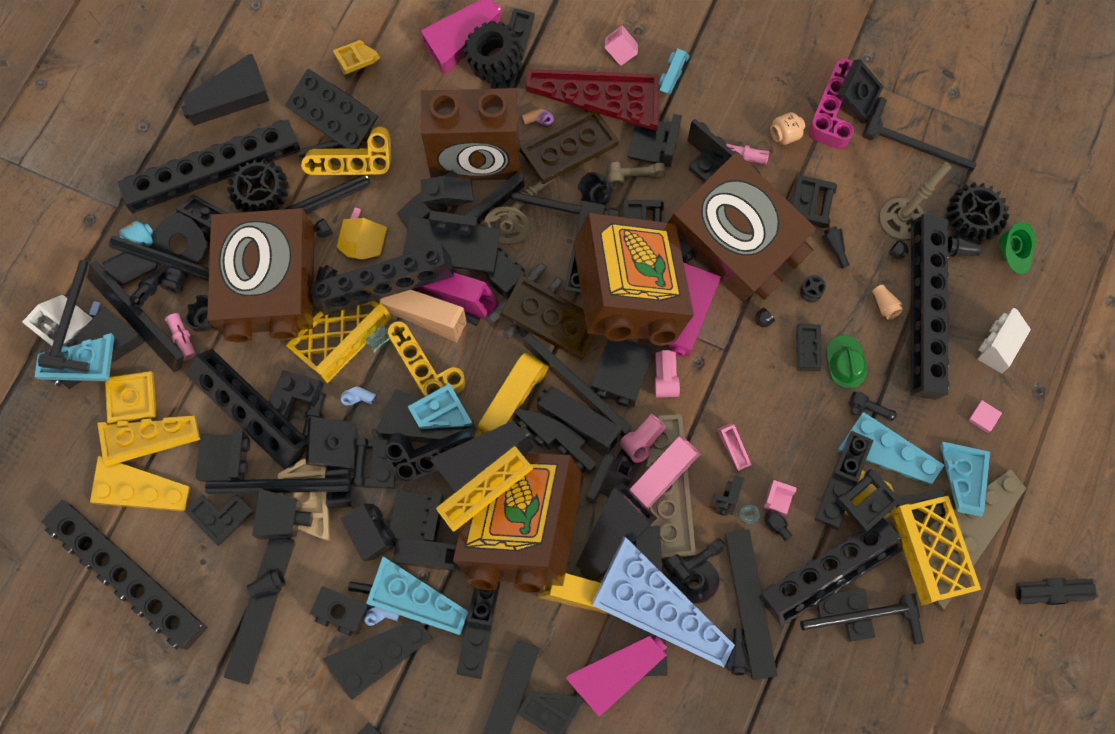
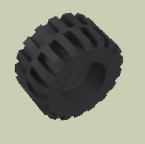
(486, 39)

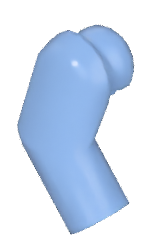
(357, 394)
(377, 614)

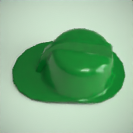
(1018, 247)
(846, 361)

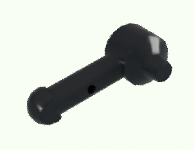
(860, 401)

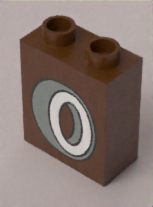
(471, 133)
(743, 229)
(261, 274)

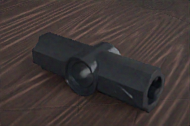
(1055, 591)

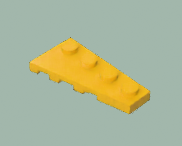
(137, 439)

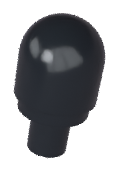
(777, 524)

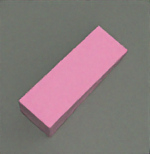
(734, 446)

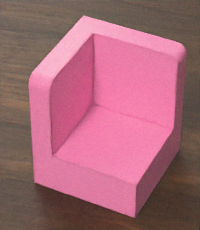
(621, 45)
(779, 497)

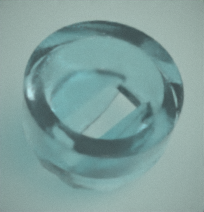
(751, 519)

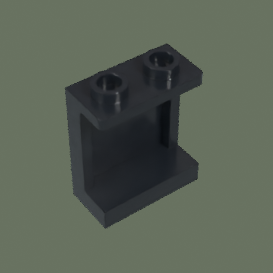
(621, 371)

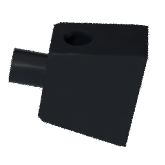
(278, 516)

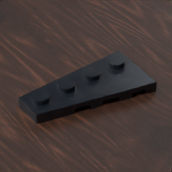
(373, 658)

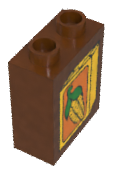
(632, 279)
(525, 530)

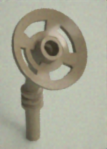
(907, 206)
(507, 219)

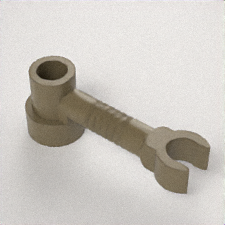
(616, 173)

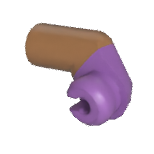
(538, 115)

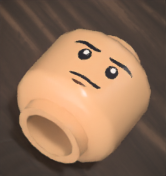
(787, 128)

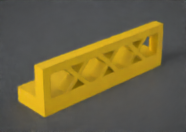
(484, 488)

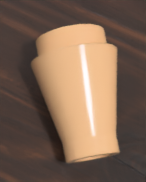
(888, 304)

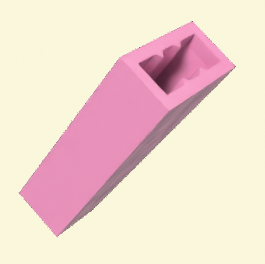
(665, 471)

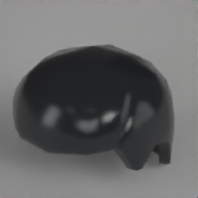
(595, 188)
(197, 315)

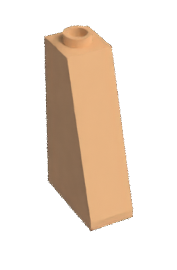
(427, 312)

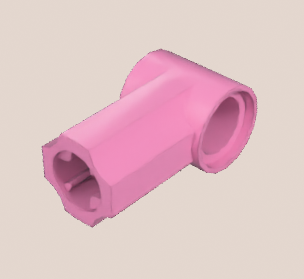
(666, 380)
(637, 443)

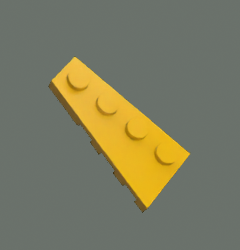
(136, 488)

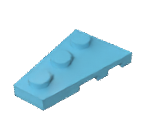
(95, 352)
(967, 476)

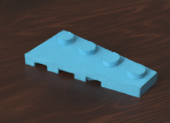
(895, 453)
(409, 597)

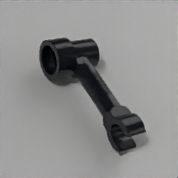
(681, 568)

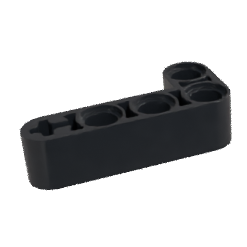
(415, 458)

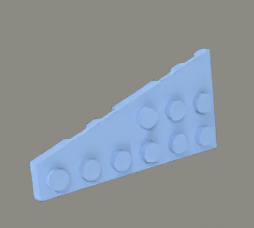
(649, 600)

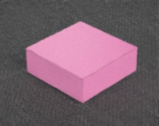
(985, 416)

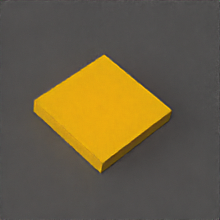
(130, 397)

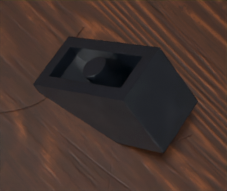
(446, 191)
(621, 471)

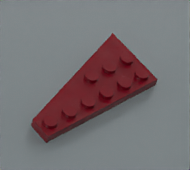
(616, 95)

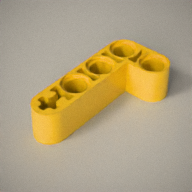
(346, 157)
(420, 362)
(513, 392)

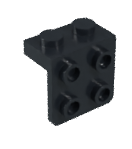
(223, 456)

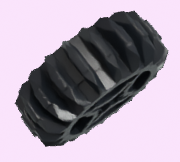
(254, 176)
(974, 223)

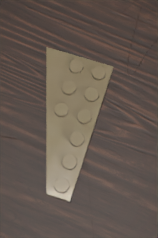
(674, 505)
(976, 530)

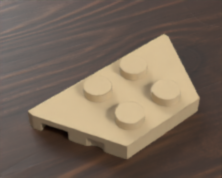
(310, 501)

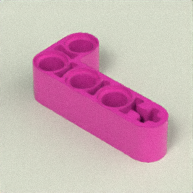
(827, 119)

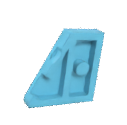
(676, 62)
(440, 410)

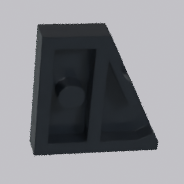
(550, 711)

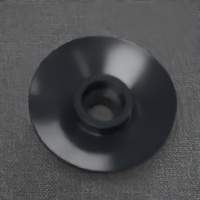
(706, 577)

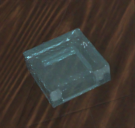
(377, 339)

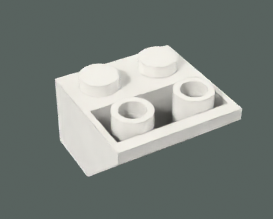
(47, 316)
(1004, 341)

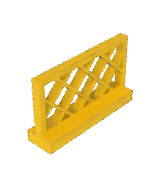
(348, 346)
(917, 558)

